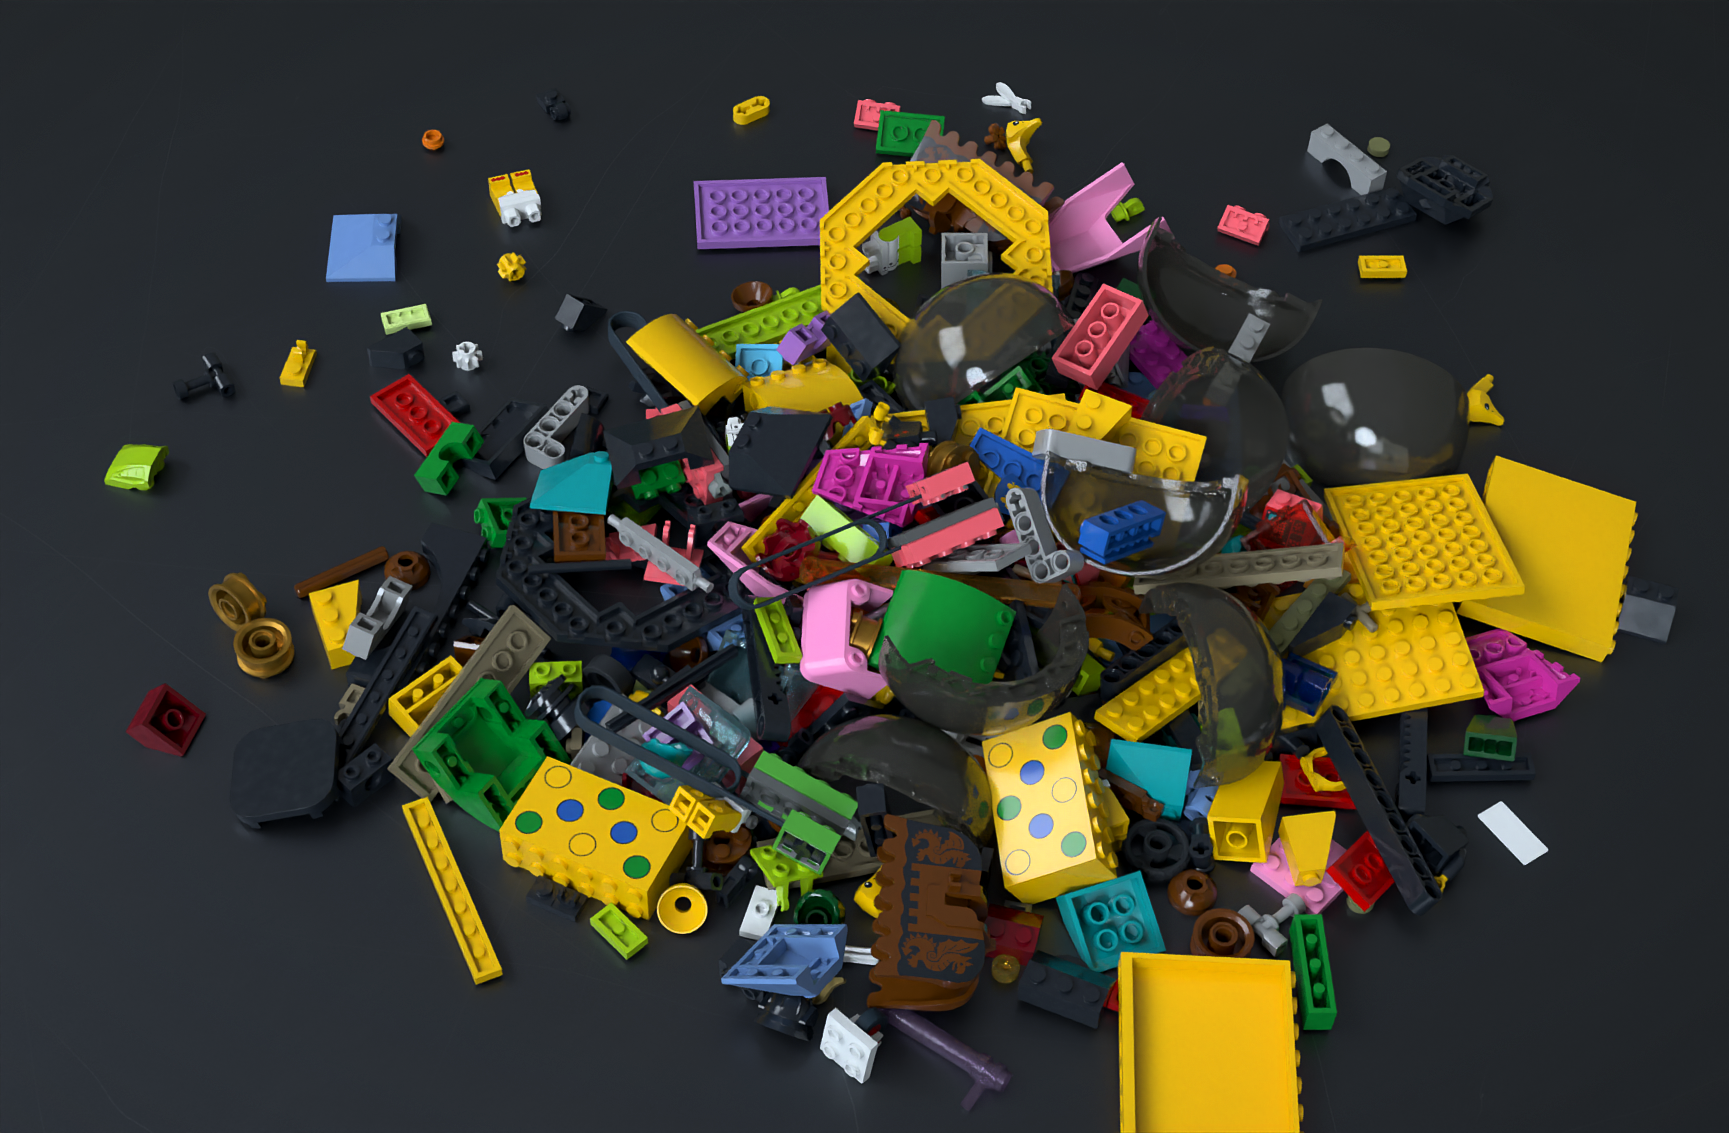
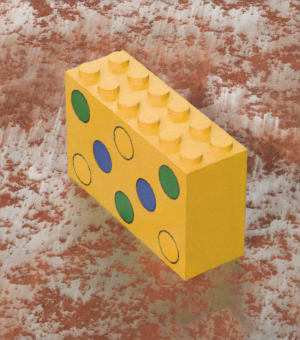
(1049, 809)
(595, 838)

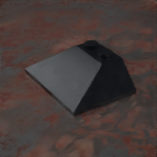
(656, 443)
(775, 450)

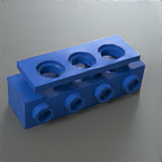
(1121, 531)

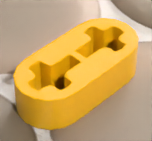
(751, 110)

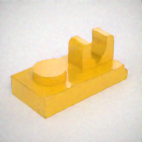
(298, 365)

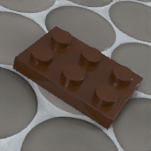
(578, 537)

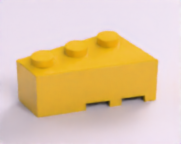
(1099, 416)
(334, 612)
(418, 698)

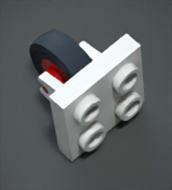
(854, 1040)

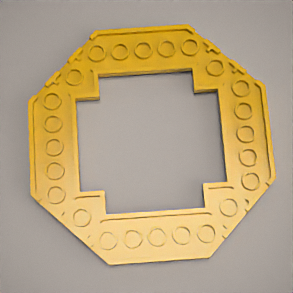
(893, 186)

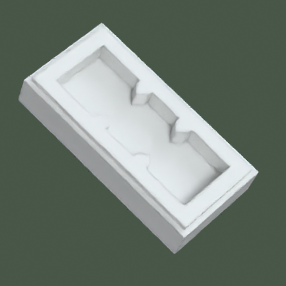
(759, 913)

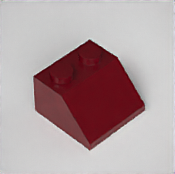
(166, 721)
(1014, 932)

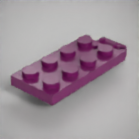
(1155, 354)

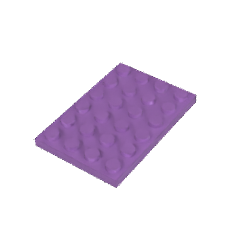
(759, 212)

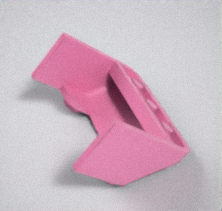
(826, 636)

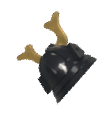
(794, 1013)

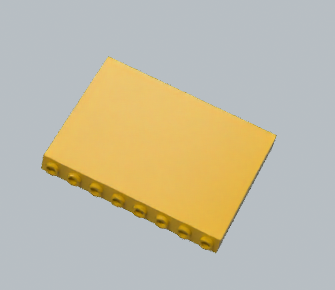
(1568, 552)
(1207, 1045)

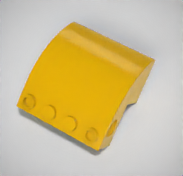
(688, 361)
(803, 388)

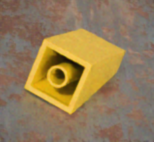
(1246, 815)

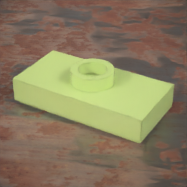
(409, 317)

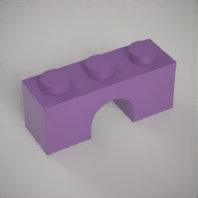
(804, 341)

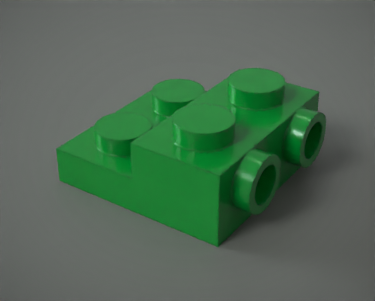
(659, 479)
(494, 518)

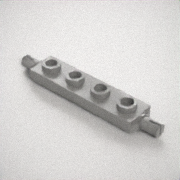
(660, 554)

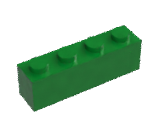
(1312, 972)

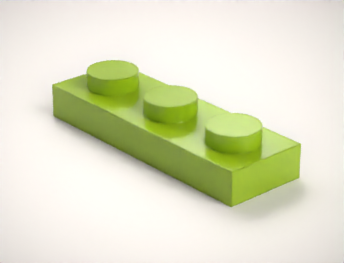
(778, 632)

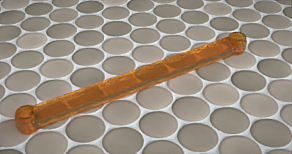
(1002, 589)

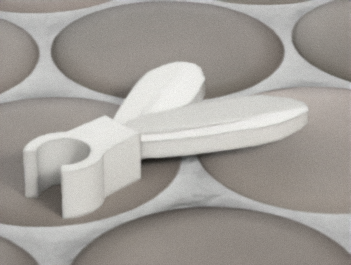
(1007, 99)

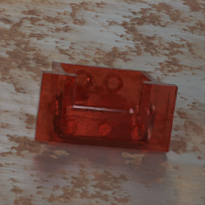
(1292, 528)

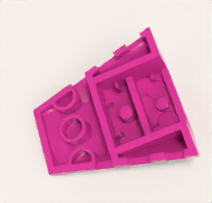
(873, 479)
(1516, 678)

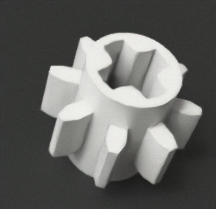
(467, 356)

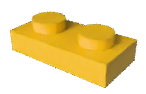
(1382, 267)

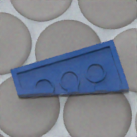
(1006, 458)

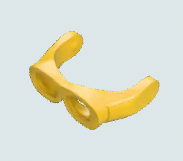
(1319, 782)

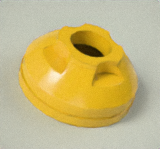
(678, 920)

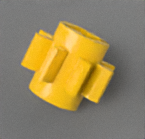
(511, 266)

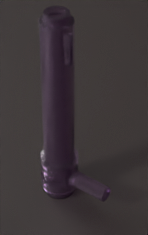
(978, 1065)

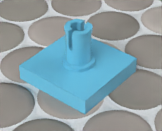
(759, 359)

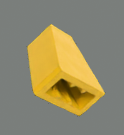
(1307, 845)

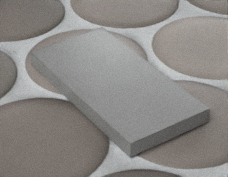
(980, 558)

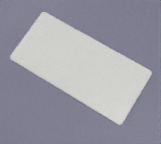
(1512, 833)

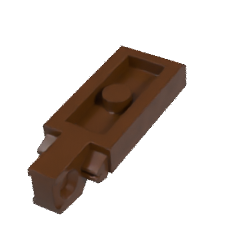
(1132, 796)

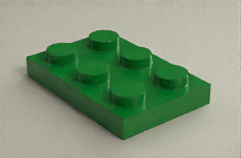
(902, 132)

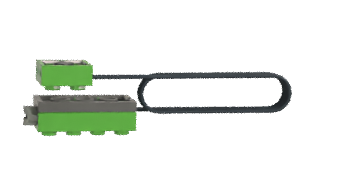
(805, 808)

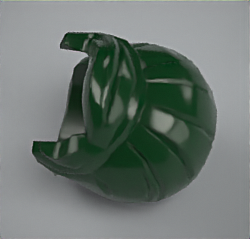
(819, 907)

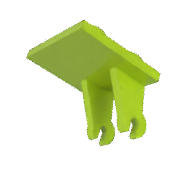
(781, 871)

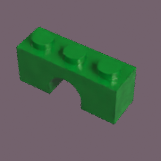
(456, 443)

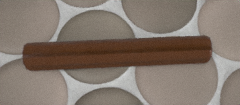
(341, 571)

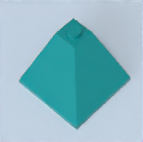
(576, 485)
(1154, 768)
(1111, 920)

